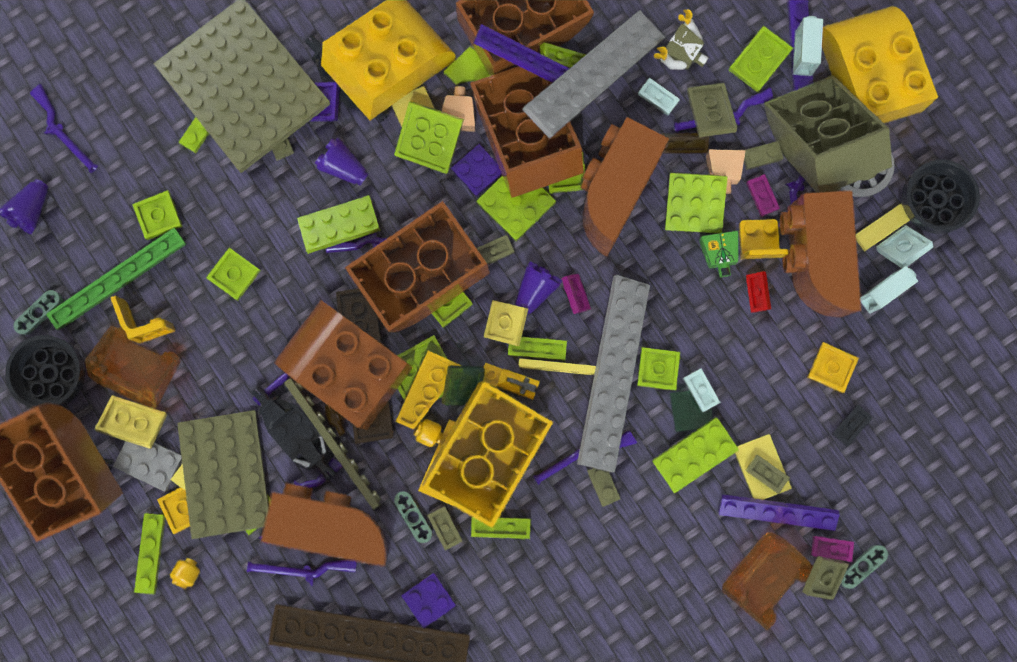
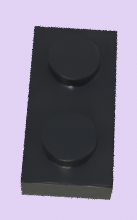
(852, 425)

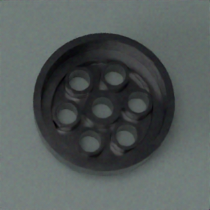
(962, 189)
(28, 356)

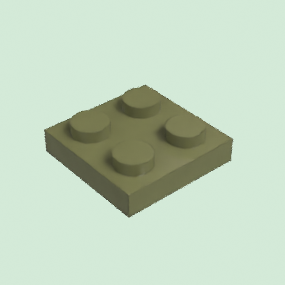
(825, 578)

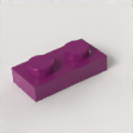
(763, 195)
(576, 294)
(832, 548)

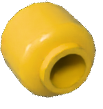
(428, 433)
(185, 573)

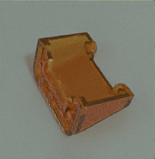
(131, 368)
(766, 577)

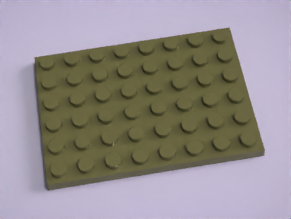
(242, 84)

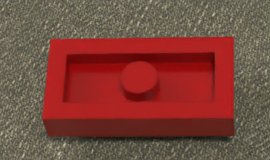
(758, 292)

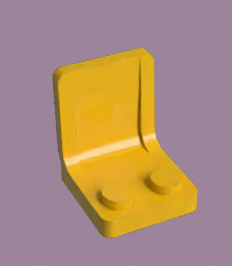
(760, 239)
(157, 327)

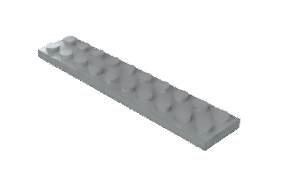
(593, 74)
(613, 374)

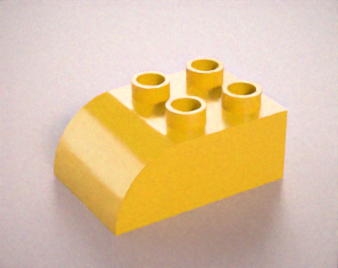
(384, 56)
(880, 63)
(486, 453)

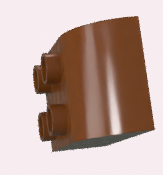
(524, 22)
(520, 147)
(619, 180)
(823, 252)
(418, 269)
(342, 365)
(53, 470)
(324, 526)

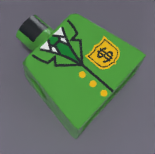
(720, 251)

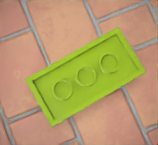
(338, 224)
(695, 455)

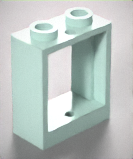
(808, 46)
(888, 289)

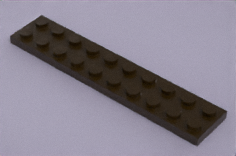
(364, 637)

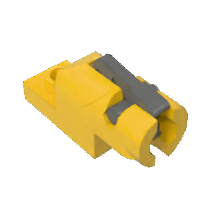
(510, 381)

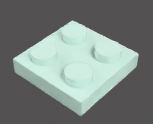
(904, 246)

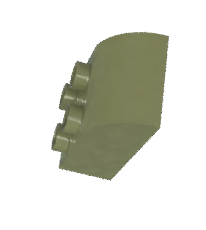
(829, 135)

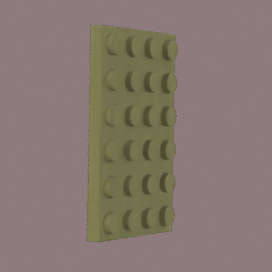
(223, 474)

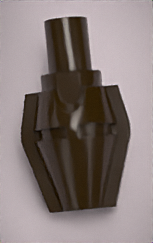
(335, 420)

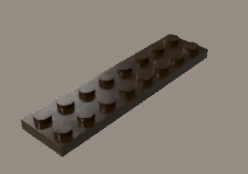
(357, 310)

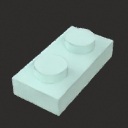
(658, 96)
(701, 390)

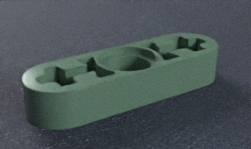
(30, 312)
(410, 501)
(854, 565)

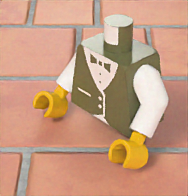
(684, 46)

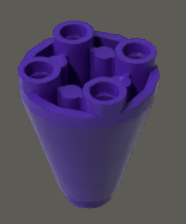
(341, 163)
(25, 207)
(536, 287)

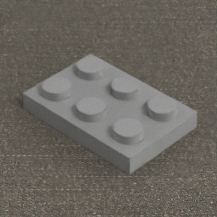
(151, 465)

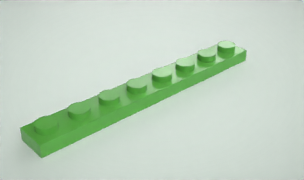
(116, 279)

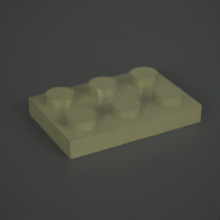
(711, 110)

